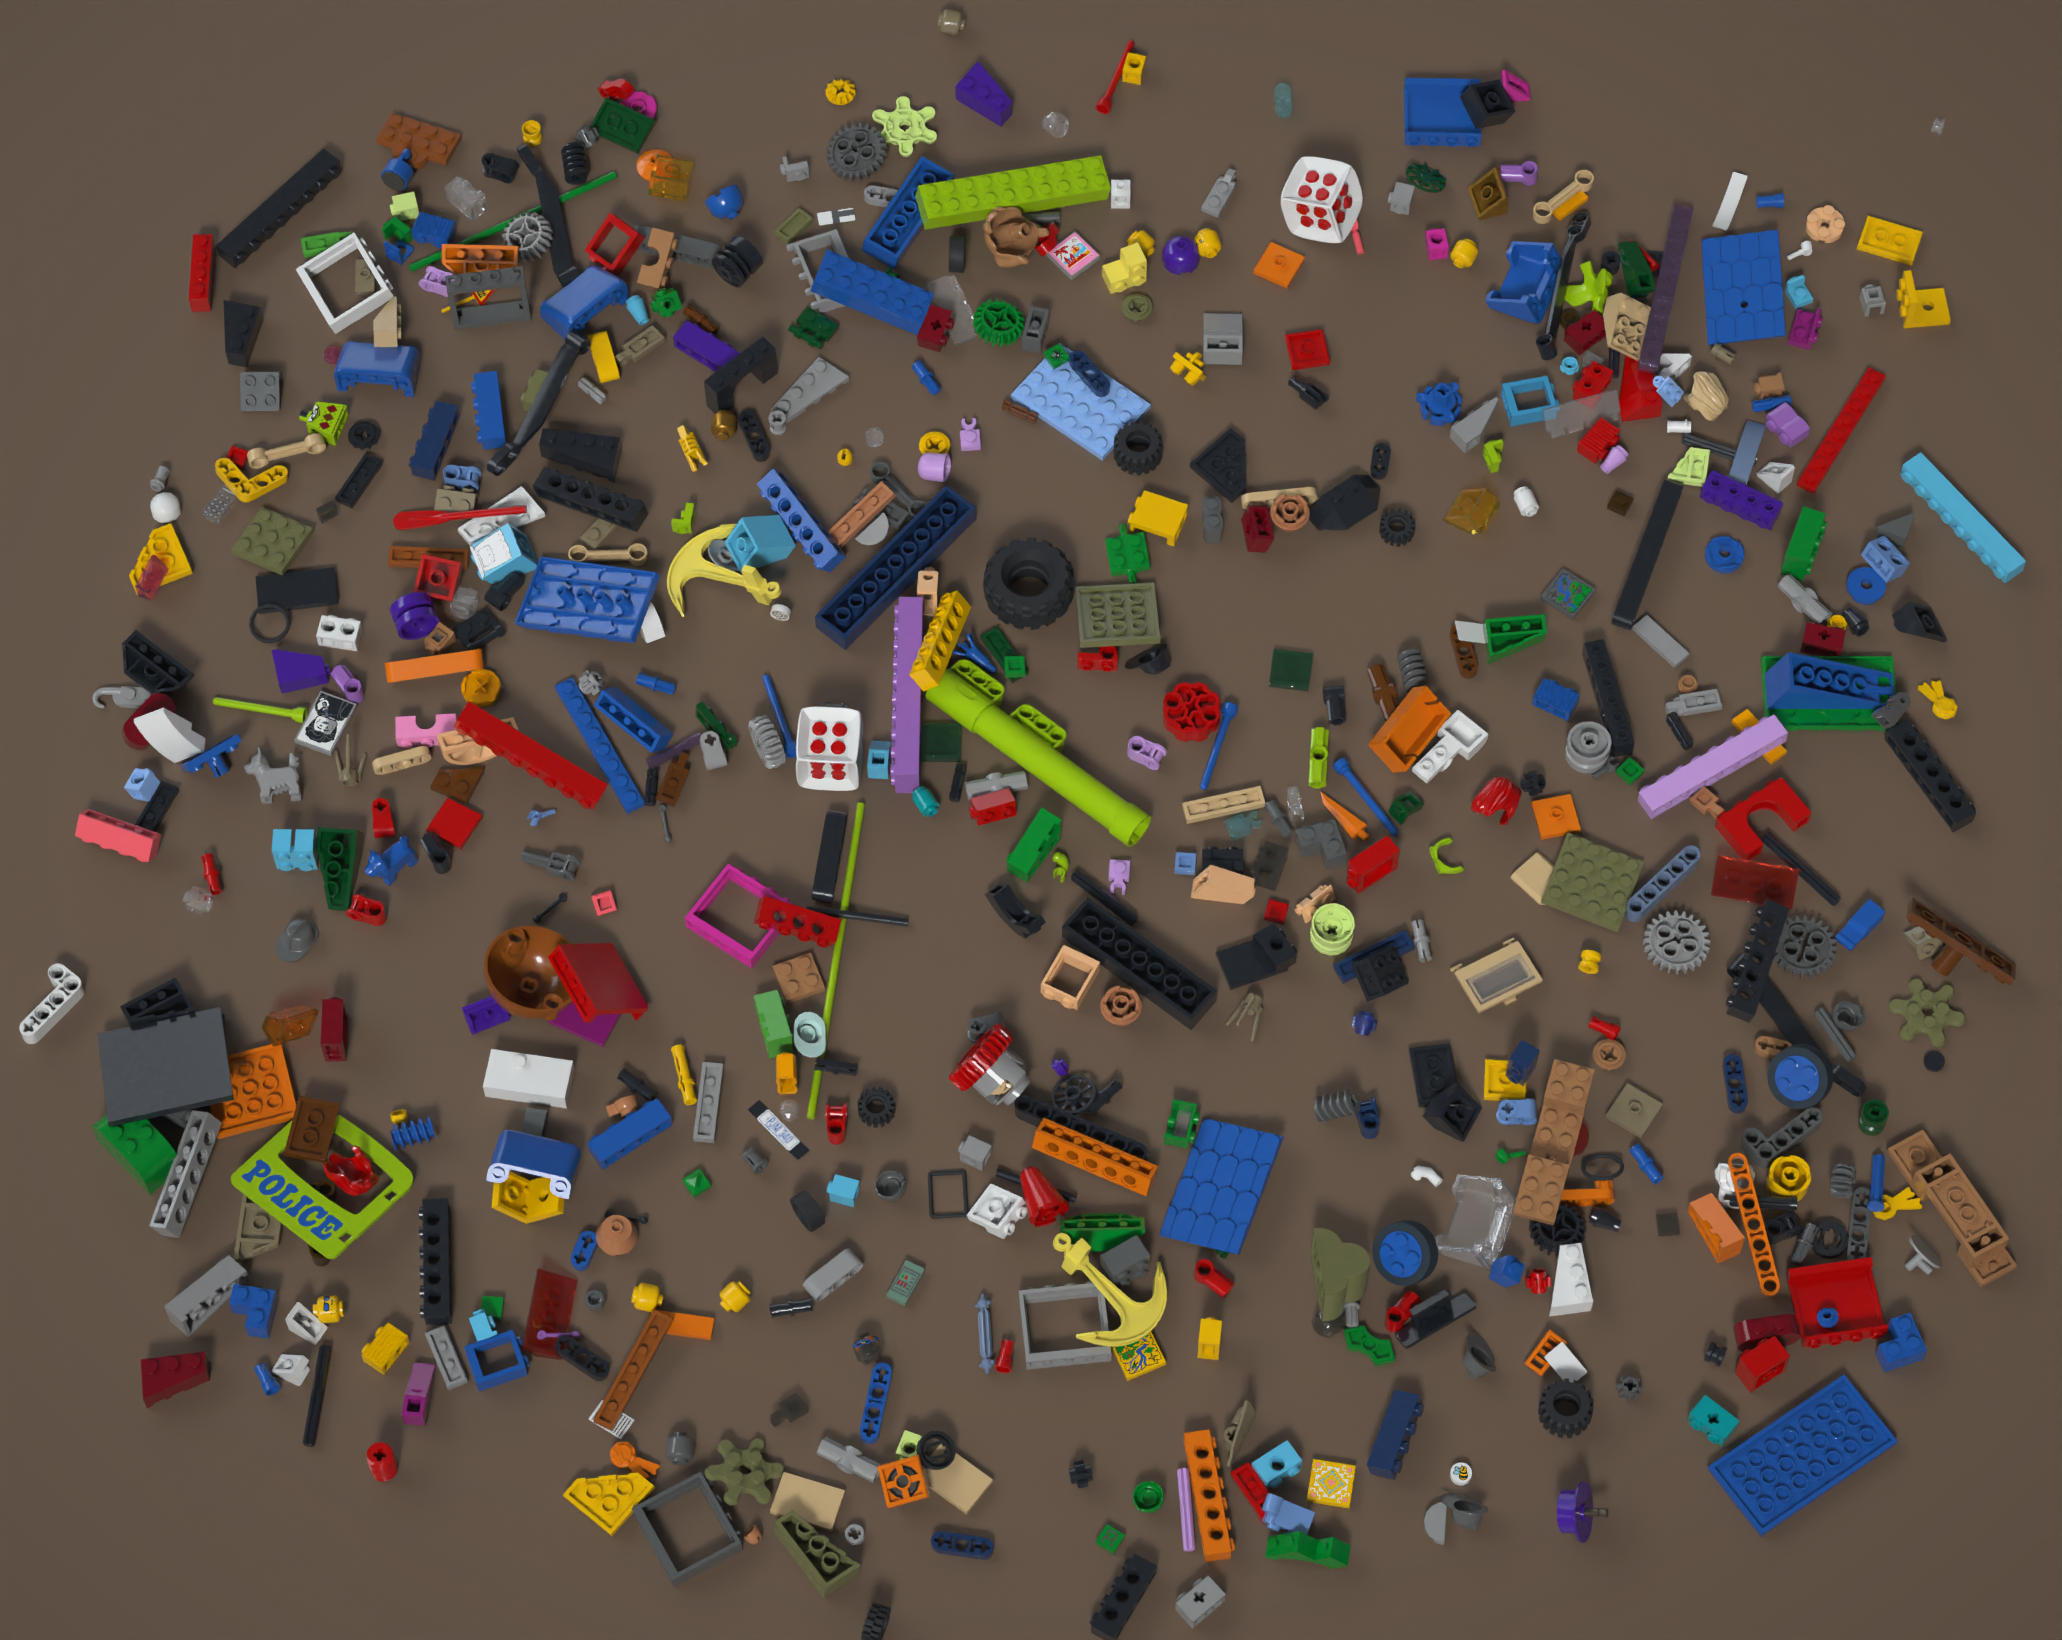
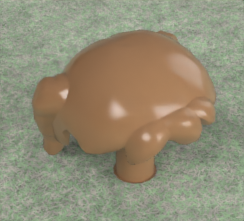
(1011, 236)

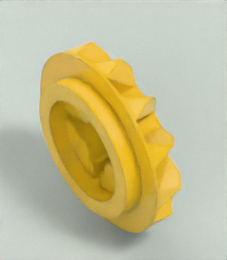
(843, 97)
(935, 438)

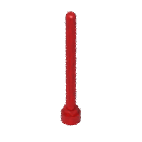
(1105, 104)

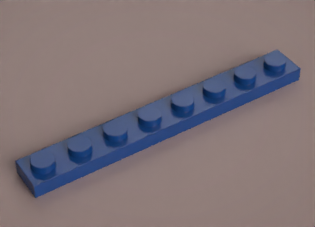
(599, 746)

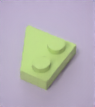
(1692, 468)

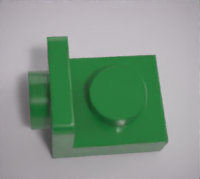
(398, 228)

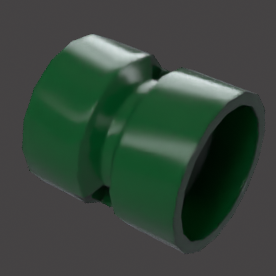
(1873, 1117)

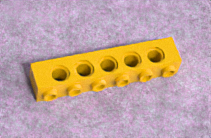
(940, 640)

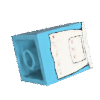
(503, 553)

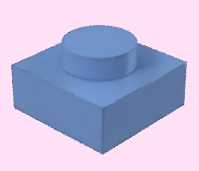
(1185, 863)

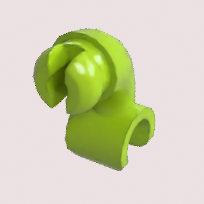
(1063, 862)

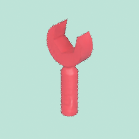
(1357, 239)

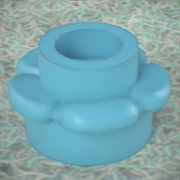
(1569, 361)

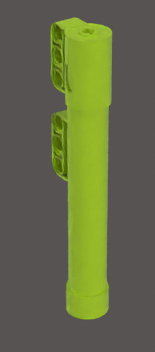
(1035, 744)

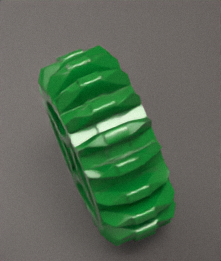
(998, 322)

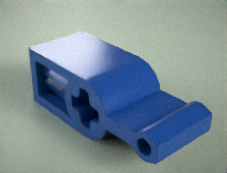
(1860, 925)

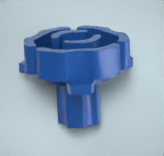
(1440, 401)

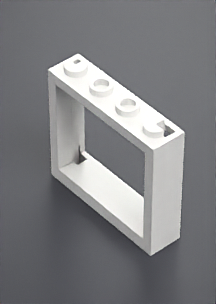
(331, 256)

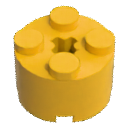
(1788, 1168)

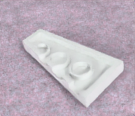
(481, 527)

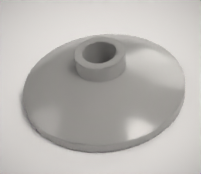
(721, 556)

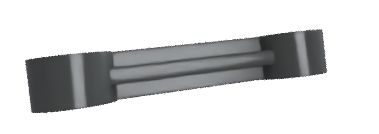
(901, 494)

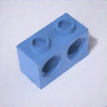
(1885, 559)

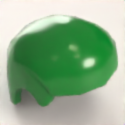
(1148, 1497)

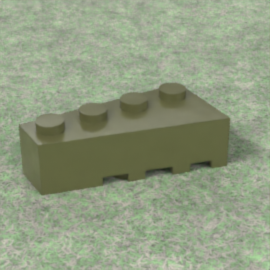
(818, 1558)

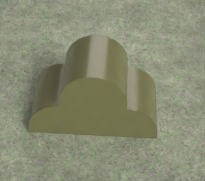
(1338, 1272)

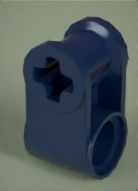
(1368, 1115)

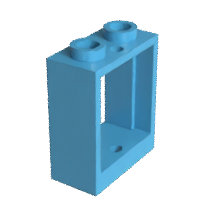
(1530, 415)

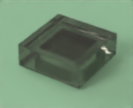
(327, 511)
(1667, 1224)

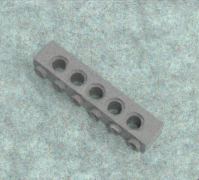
(185, 1174)

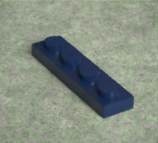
(1400, 941)

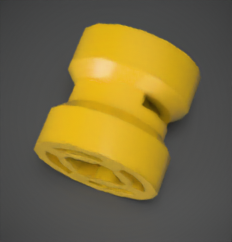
(531, 133)

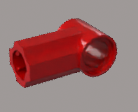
(1214, 1279)
(1401, 1311)

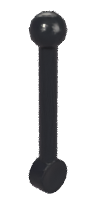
(562, 898)
(644, 1220)

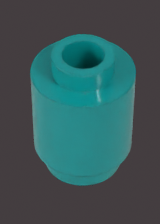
(925, 801)

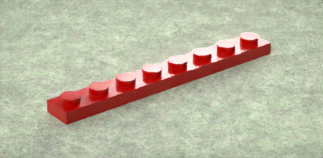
(1841, 430)

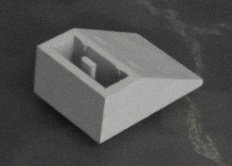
(1222, 339)

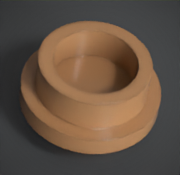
(1687, 684)

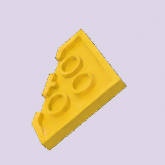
(167, 548)
(609, 1498)

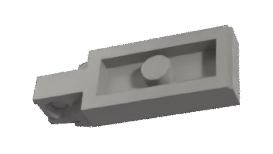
(1220, 194)
(1694, 703)

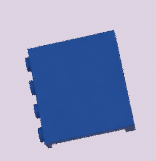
(1436, 113)

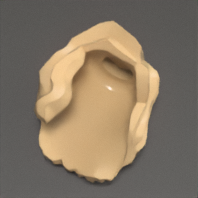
(1707, 395)

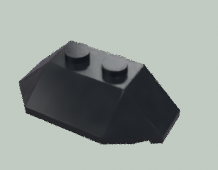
(1346, 504)
(152, 666)

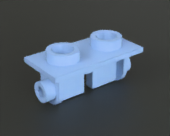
(1668, 389)

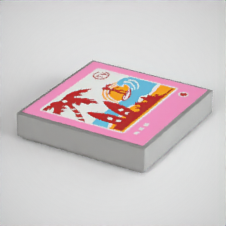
(1073, 255)

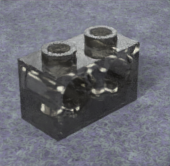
(1271, 866)

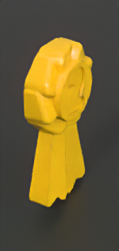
(1943, 706)
(1898, 1202)

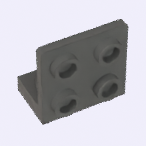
(260, 391)

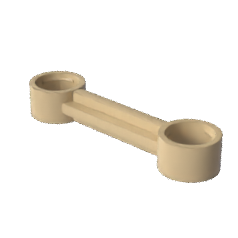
(1563, 196)
(260, 457)
(610, 555)

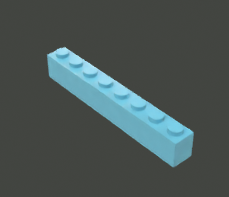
(1962, 518)

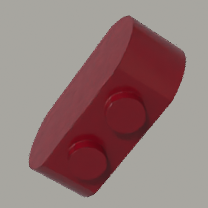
(130, 732)
(1752, 1331)

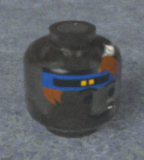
(867, 1348)

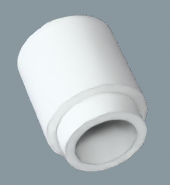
(1526, 501)

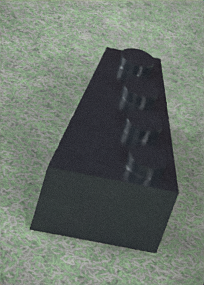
(582, 450)

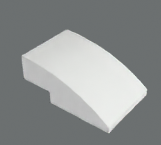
(170, 735)

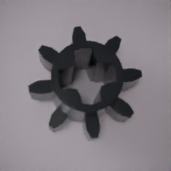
(1533, 783)
(1080, 1474)

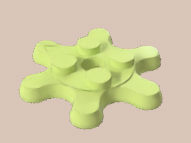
(906, 116)

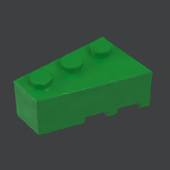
(1512, 634)
(1035, 845)

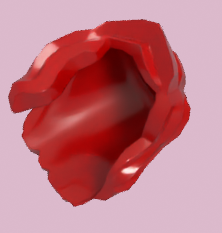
(1497, 795)
(351, 1174)

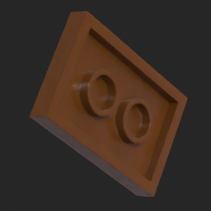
(312, 1129)

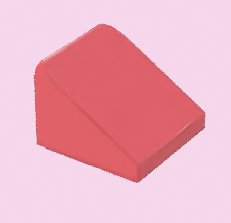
(603, 902)

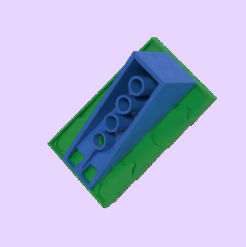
(1826, 690)

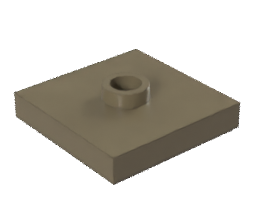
(1634, 1110)

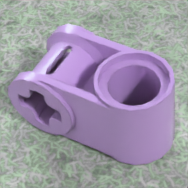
(435, 281)
(1147, 754)

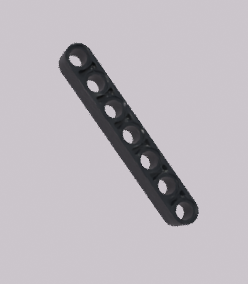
(1075, 1123)

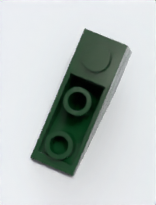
(1636, 270)

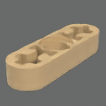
(401, 760)

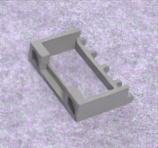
(813, 243)

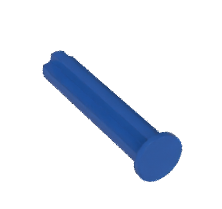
(1877, 1184)

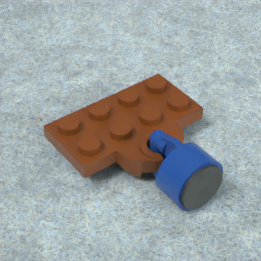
(412, 147)

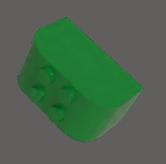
(138, 1149)

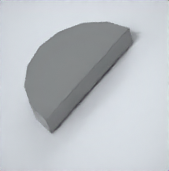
(875, 531)
(1435, 1522)

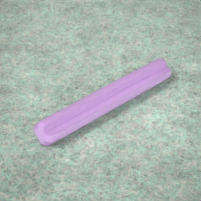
(1186, 1509)

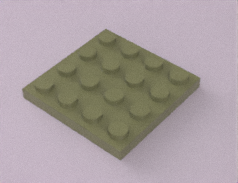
(1117, 615)
(1592, 882)

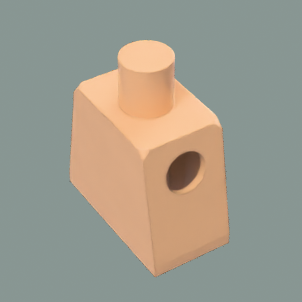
(928, 584)

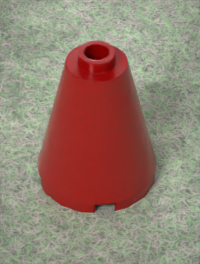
(1041, 1198)

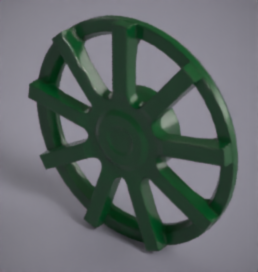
(1425, 178)

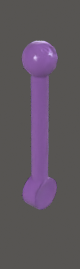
(542, 1334)

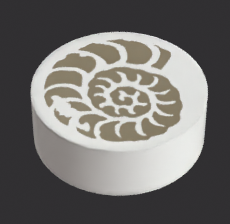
(780, 612)

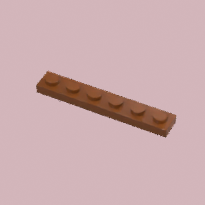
(633, 1370)

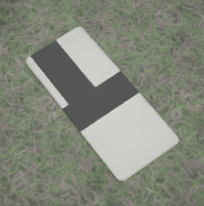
(836, 216)

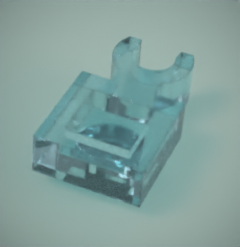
(1240, 826)

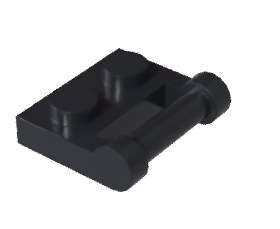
(475, 627)

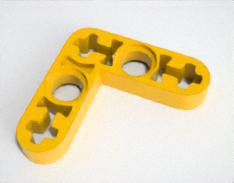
(252, 484)

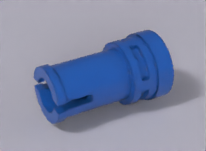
(1774, 200)
(268, 1382)

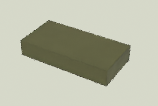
(793, 226)

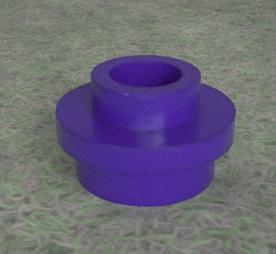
(1059, 1066)

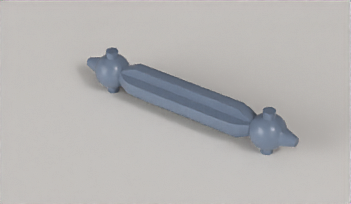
(985, 1336)

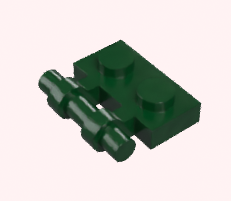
(815, 323)

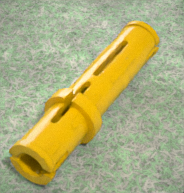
(685, 1081)

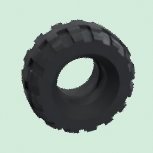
(1028, 560)

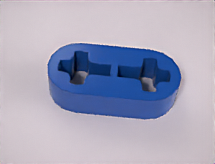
(580, 1248)

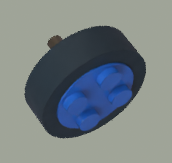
(1800, 1076)
(1405, 1252)

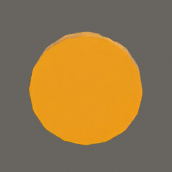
(481, 687)

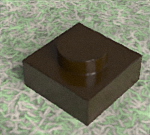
(1620, 503)

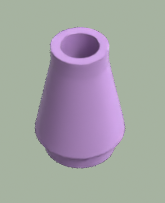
(1614, 459)

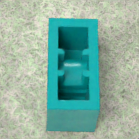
(1709, 1411)

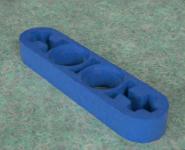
(878, 1403)

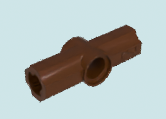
(1383, 691)

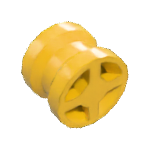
(1589, 962)

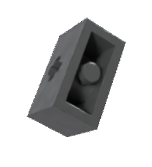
(1035, 330)

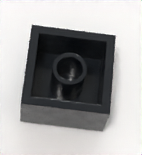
(1487, 104)

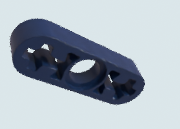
(1089, 381)
(1738, 1075)
(979, 1541)

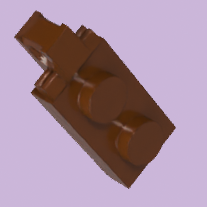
(673, 780)

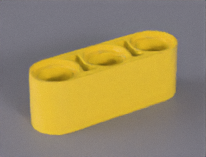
(603, 357)

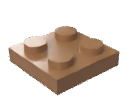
(798, 978)

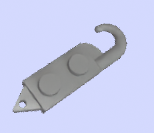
(123, 697)

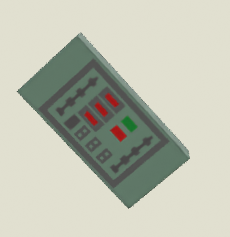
(905, 1283)

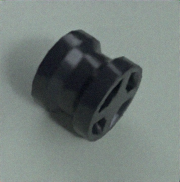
(1612, 267)
(1715, 1354)

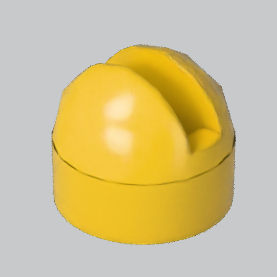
(848, 459)
(399, 1116)

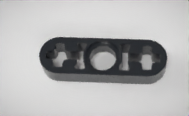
(755, 428)
(598, 1362)

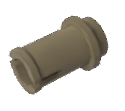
(1723, 354)

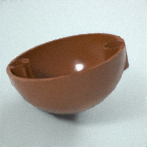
(526, 982)

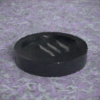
(1934, 1061)

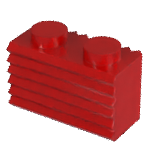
(1598, 440)

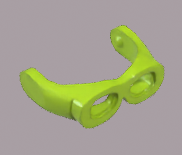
(1442, 868)

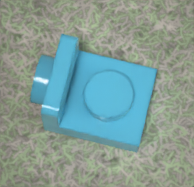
(1798, 292)

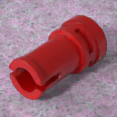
(1608, 1029)
(1004, 1361)

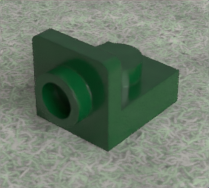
(1405, 806)

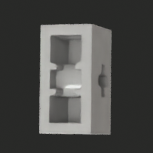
(1195, 1612)

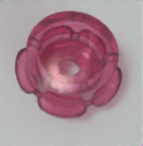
(331, 359)

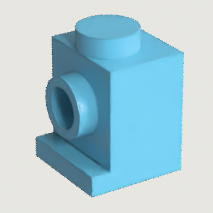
(483, 1325)

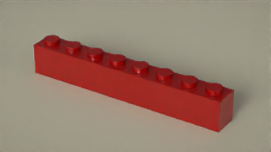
(530, 756)

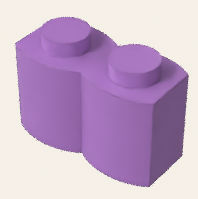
(1787, 424)

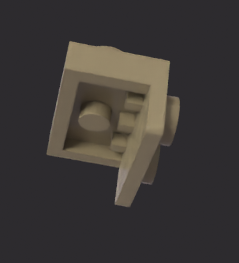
(455, 501)
(1923, 943)

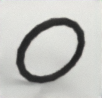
(269, 606)
(1600, 1178)

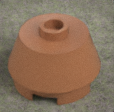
(1289, 513)
(1121, 1006)
(616, 1235)

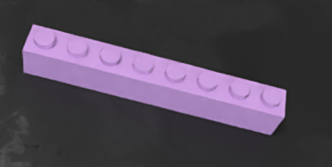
(1712, 766)

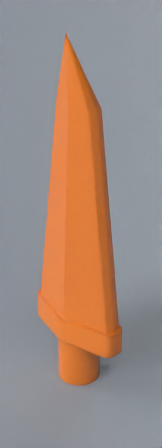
(1347, 820)

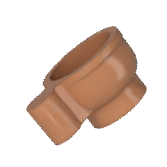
(623, 1106)

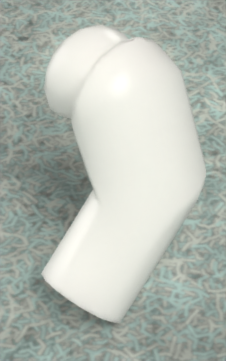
(1427, 1172)

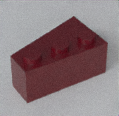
(172, 1374)

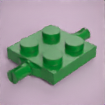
(1127, 554)

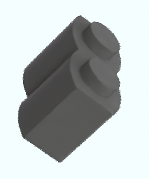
(1212, 519)

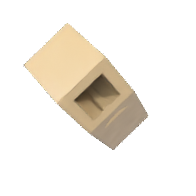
(388, 325)

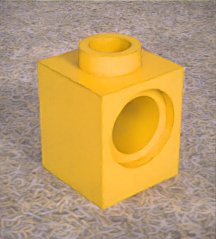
(1131, 74)

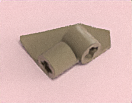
(1239, 1428)

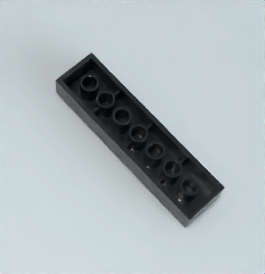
(1139, 963)

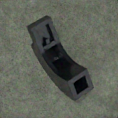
(1013, 912)

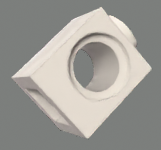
(1120, 194)

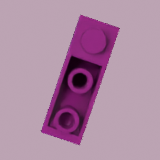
(418, 1394)

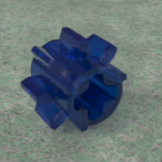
(1364, 1023)

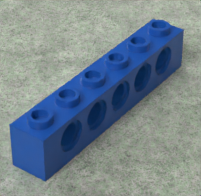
(832, 553)

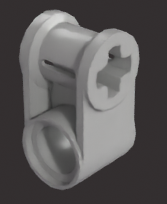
(713, 755)

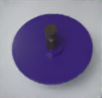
(1576, 1511)

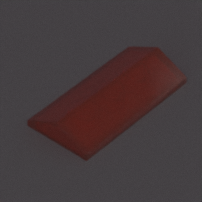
(1754, 881)
(549, 1312)

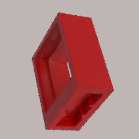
(626, 253)
(1372, 864)

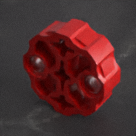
(1205, 704)

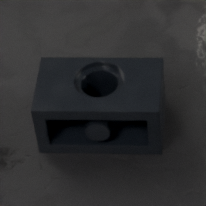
(1276, 959)

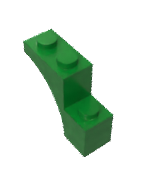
(1300, 1546)

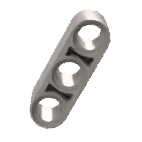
(833, 1274)

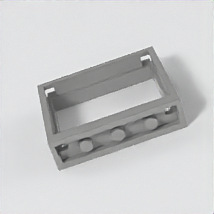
(1062, 1357)

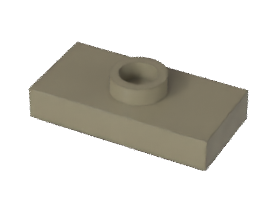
(364, 278)

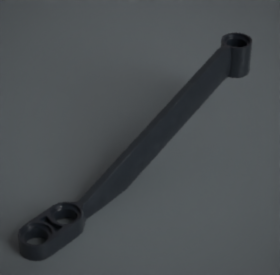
(552, 213)
(1547, 342)
(574, 345)
(1795, 1031)

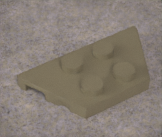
(256, 1231)

